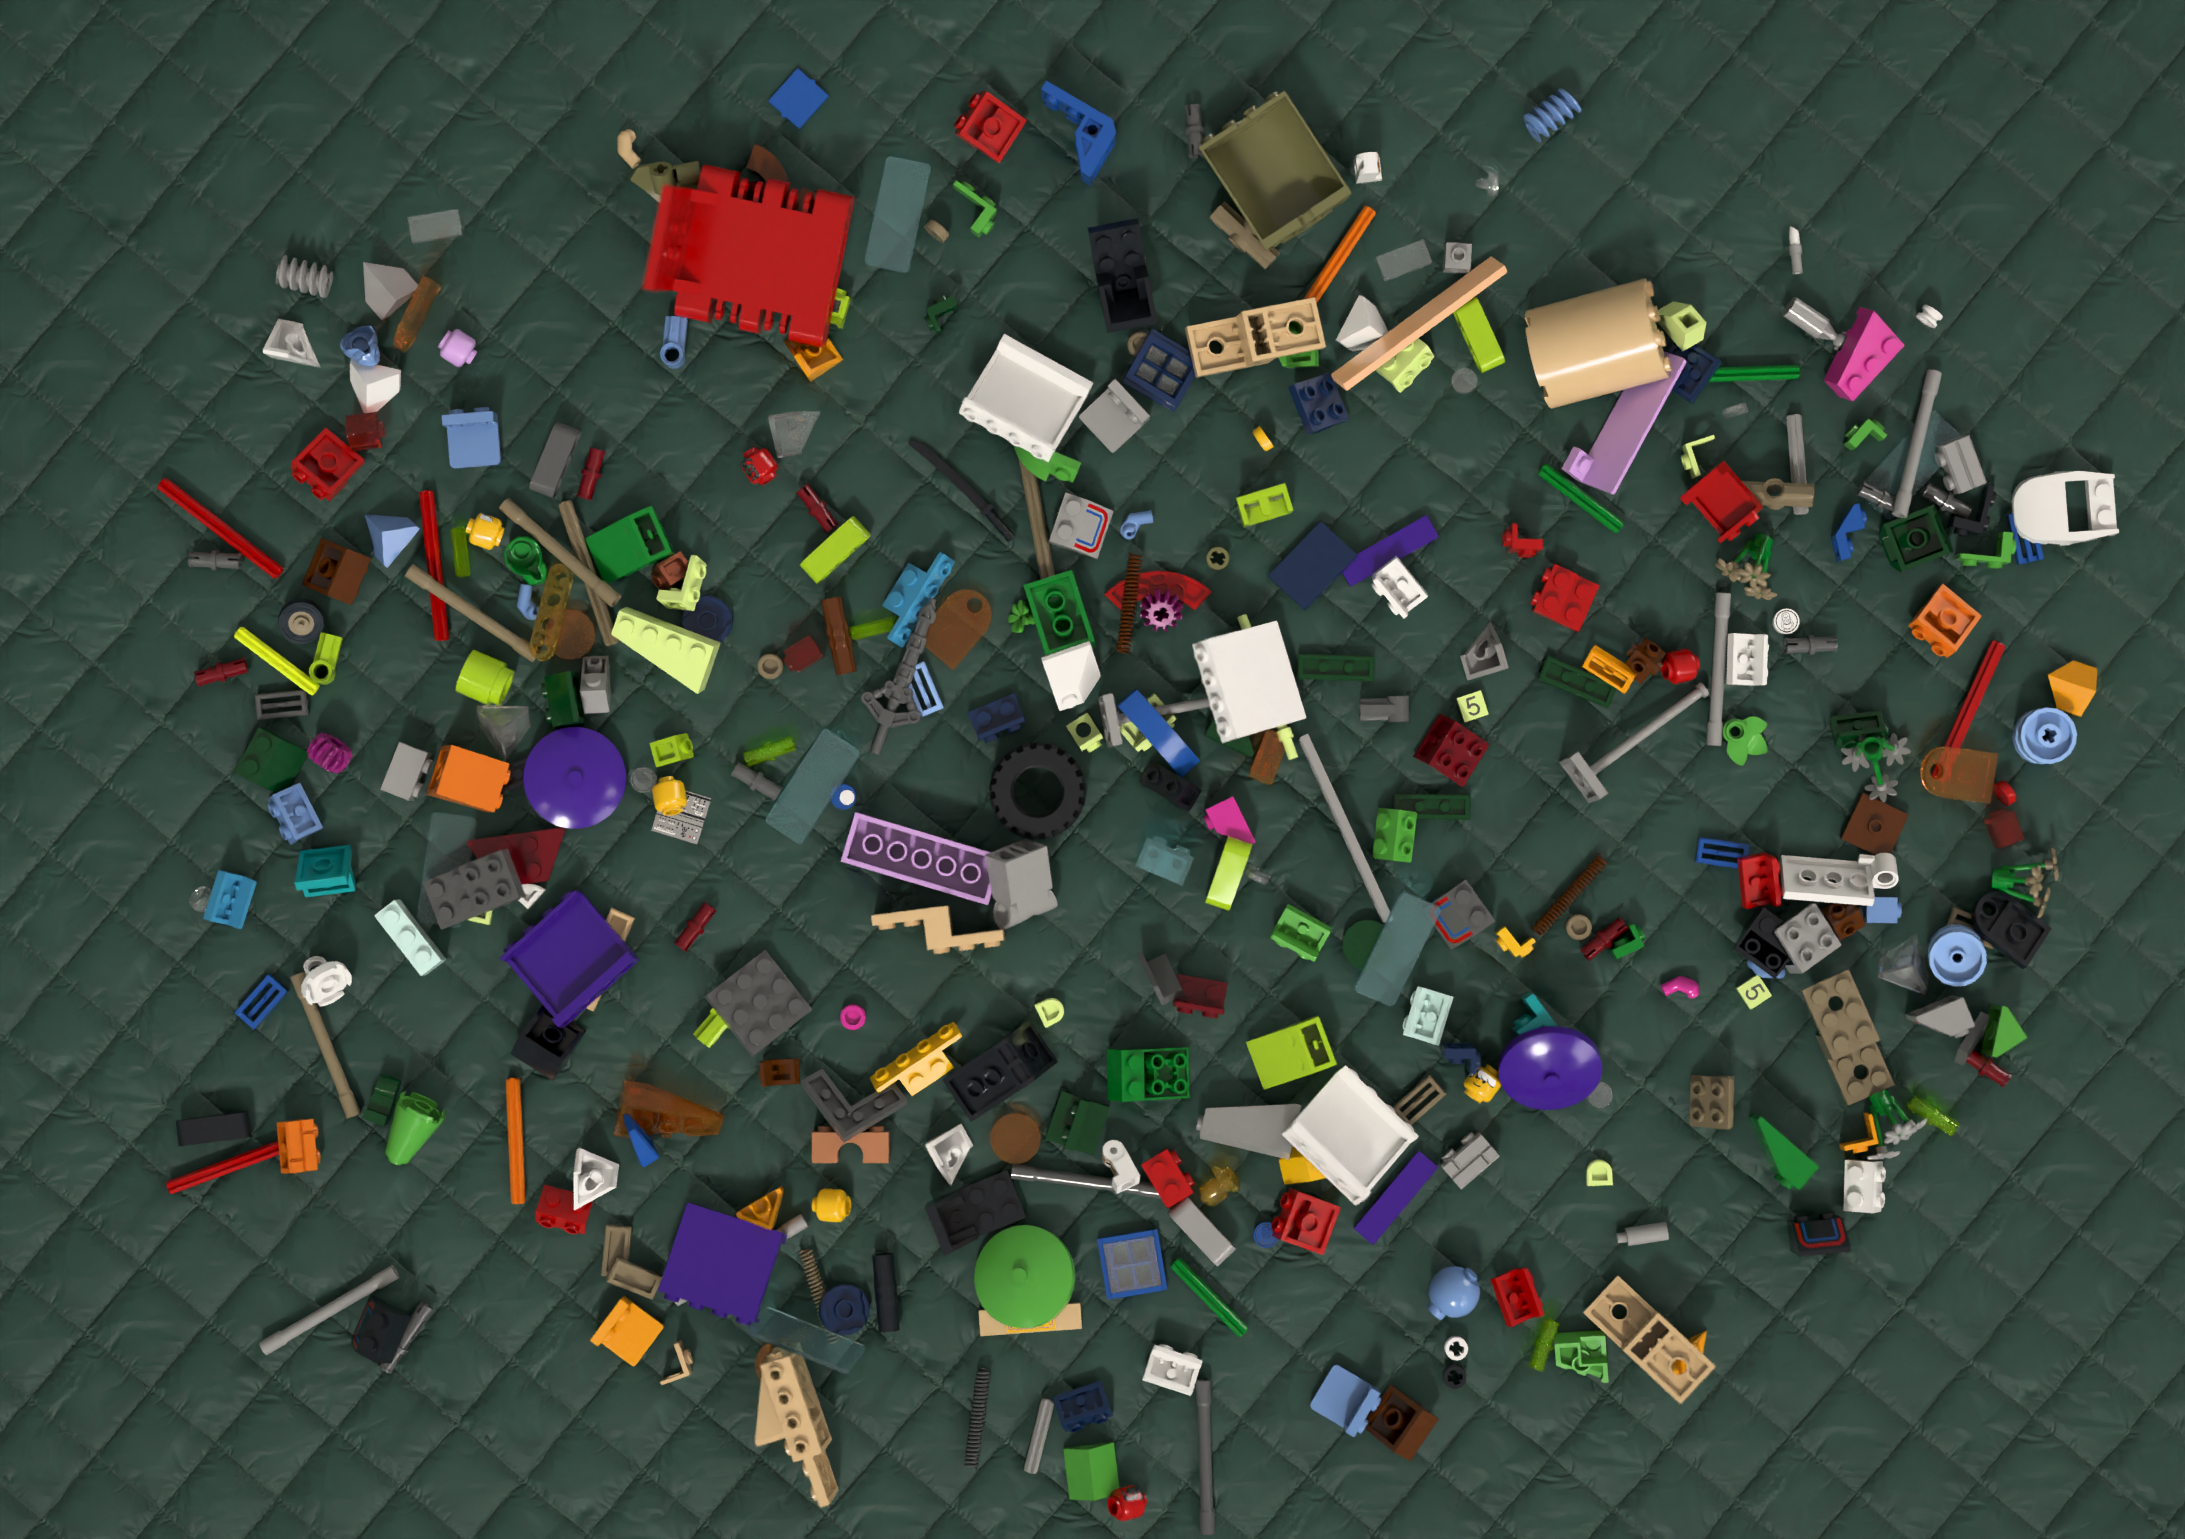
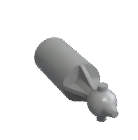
(1812, 322)

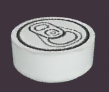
(1785, 621)

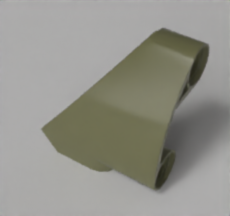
(655, 175)

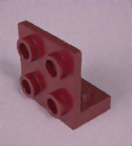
(1451, 749)
(1201, 995)

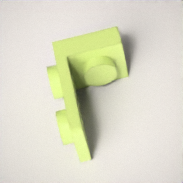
(690, 593)

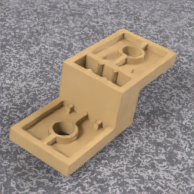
(1255, 337)
(938, 929)
(1649, 1339)

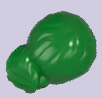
(525, 559)

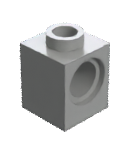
(1457, 258)

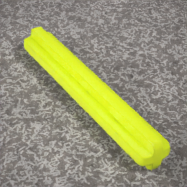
(276, 661)

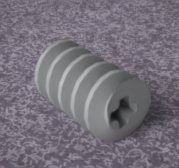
(303, 277)

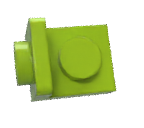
(672, 749)

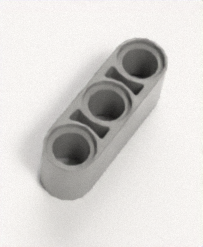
(1201, 1231)

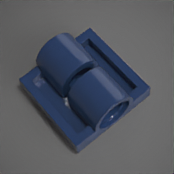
(1318, 403)

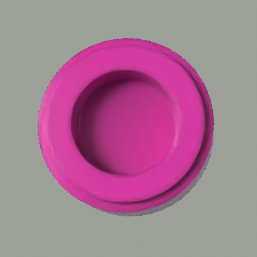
(853, 1017)

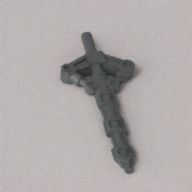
(898, 690)

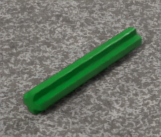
(1751, 373)
(1581, 498)
(1209, 1297)

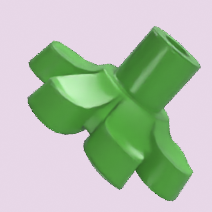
(1020, 617)

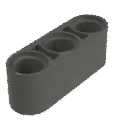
(555, 459)

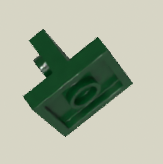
(1077, 1123)

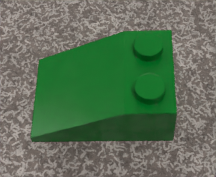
(1058, 613)
(1784, 1158)

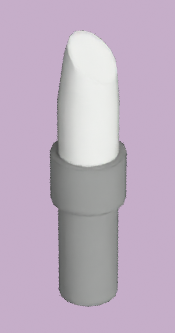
(1795, 251)

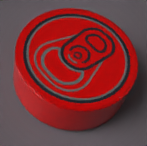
(2004, 793)

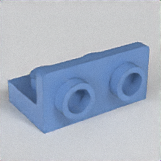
(294, 813)

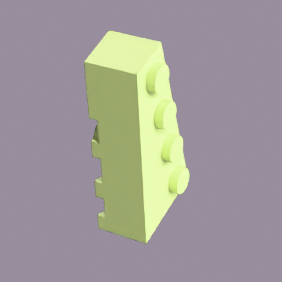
(668, 646)

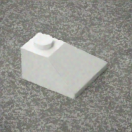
(1072, 674)

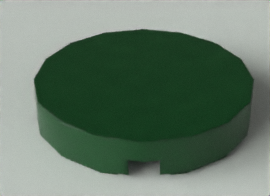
(1360, 940)

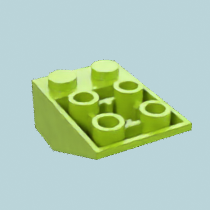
(1291, 1052)

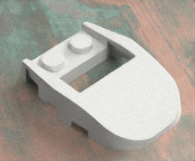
(2041, 507)

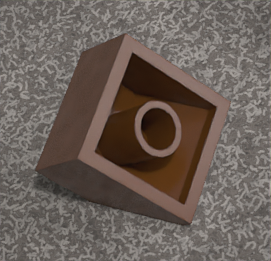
(336, 571)
(1400, 1423)

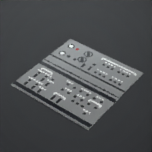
(686, 824)

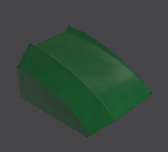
(1915, 539)

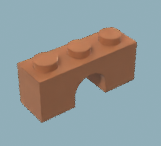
(873, 1143)

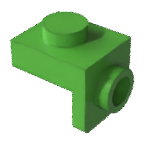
(1857, 434)

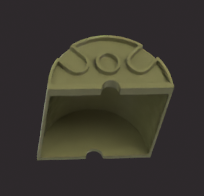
(1275, 170)

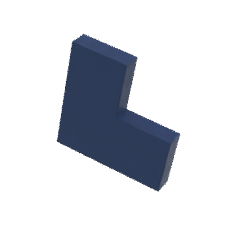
(1696, 372)

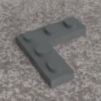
(853, 1119)

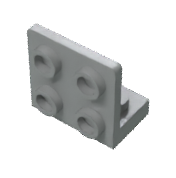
(1114, 416)
(1806, 939)

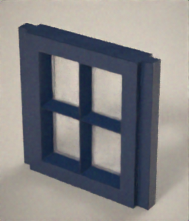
(1162, 372)

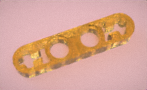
(554, 612)

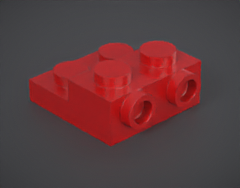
(989, 125)
(326, 465)
(1564, 597)
(1305, 1221)

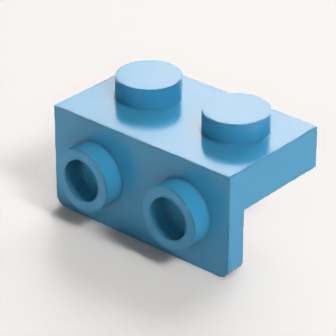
(230, 899)

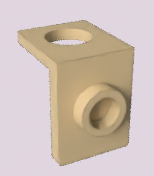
(685, 1360)

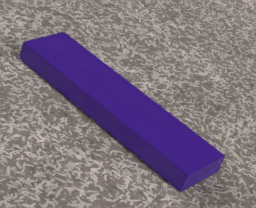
(1398, 544)
(1395, 1197)

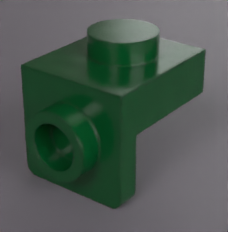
(941, 307)

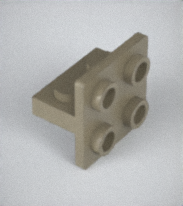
(1712, 1101)

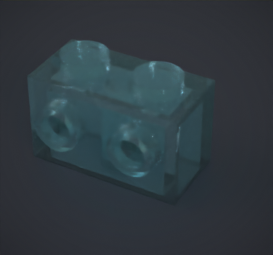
(1165, 861)

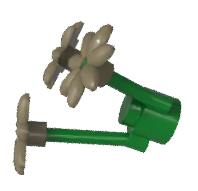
(1756, 574)
(2005, 878)

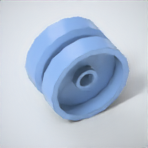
(2036, 723)
(1953, 940)

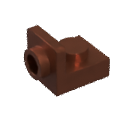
(670, 571)

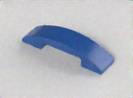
(1158, 732)

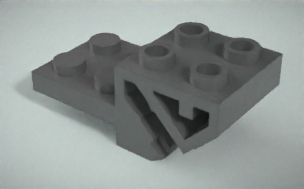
(474, 889)

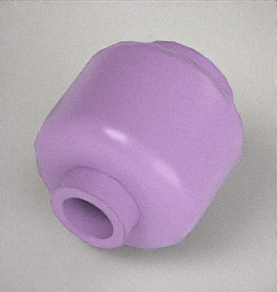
(457, 348)

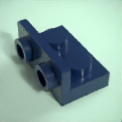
(997, 717)
(1458, 1052)
(1083, 1407)

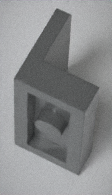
(1162, 978)

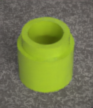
(485, 679)

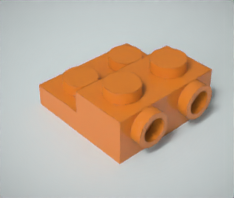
(1944, 621)

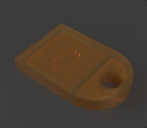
(416, 314)
(957, 628)
(1961, 775)

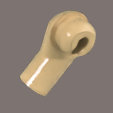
(625, 150)

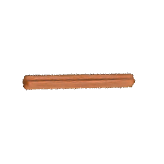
(1341, 253)
(515, 1140)

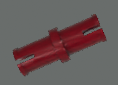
(591, 473)
(817, 508)
(221, 672)
(695, 926)
(1604, 939)
(1986, 1067)

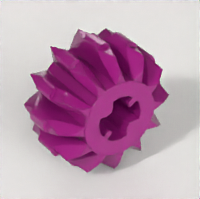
(1154, 604)
(329, 753)

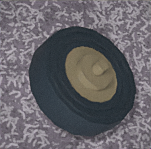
(301, 621)

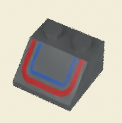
(1461, 914)

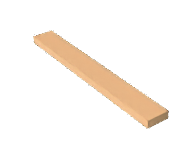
(1419, 323)

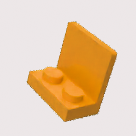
(628, 1331)

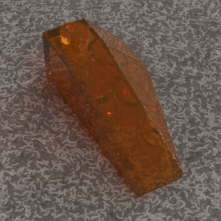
(663, 1112)

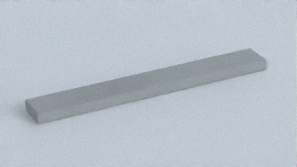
(1344, 827)

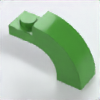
(1059, 465)

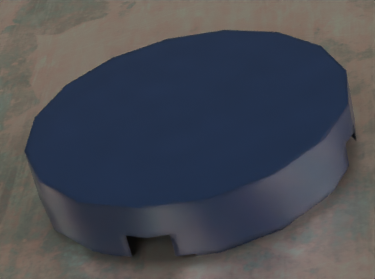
(715, 623)
(843, 1309)

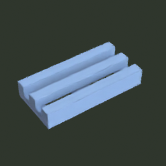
(930, 709)

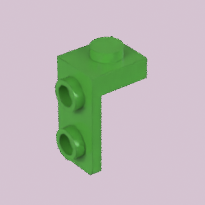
(984, 221)
(2004, 548)

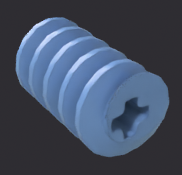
(1550, 113)

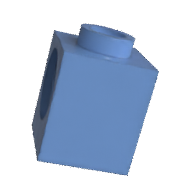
(1883, 910)

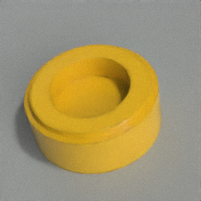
(1262, 438)

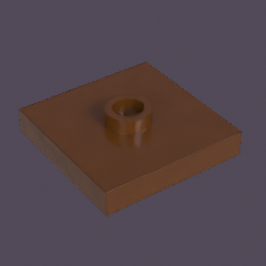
(1874, 826)

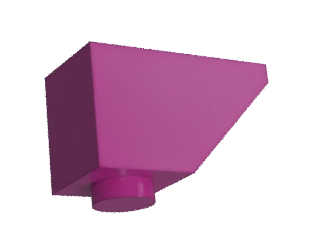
(1228, 820)

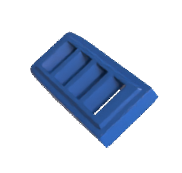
(642, 1143)

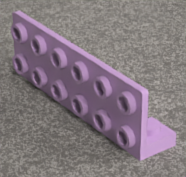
(1622, 433)

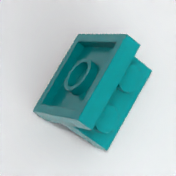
(325, 871)
(1537, 1018)

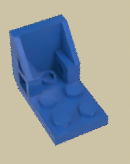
(1091, 149)

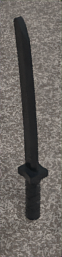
(962, 485)

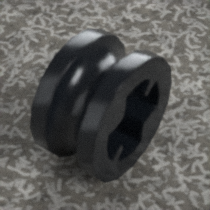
(1459, 1370)

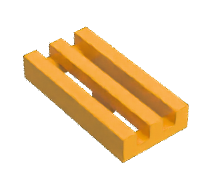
(1611, 666)

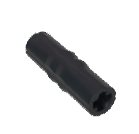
(885, 1292)

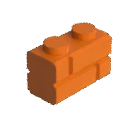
(298, 1145)

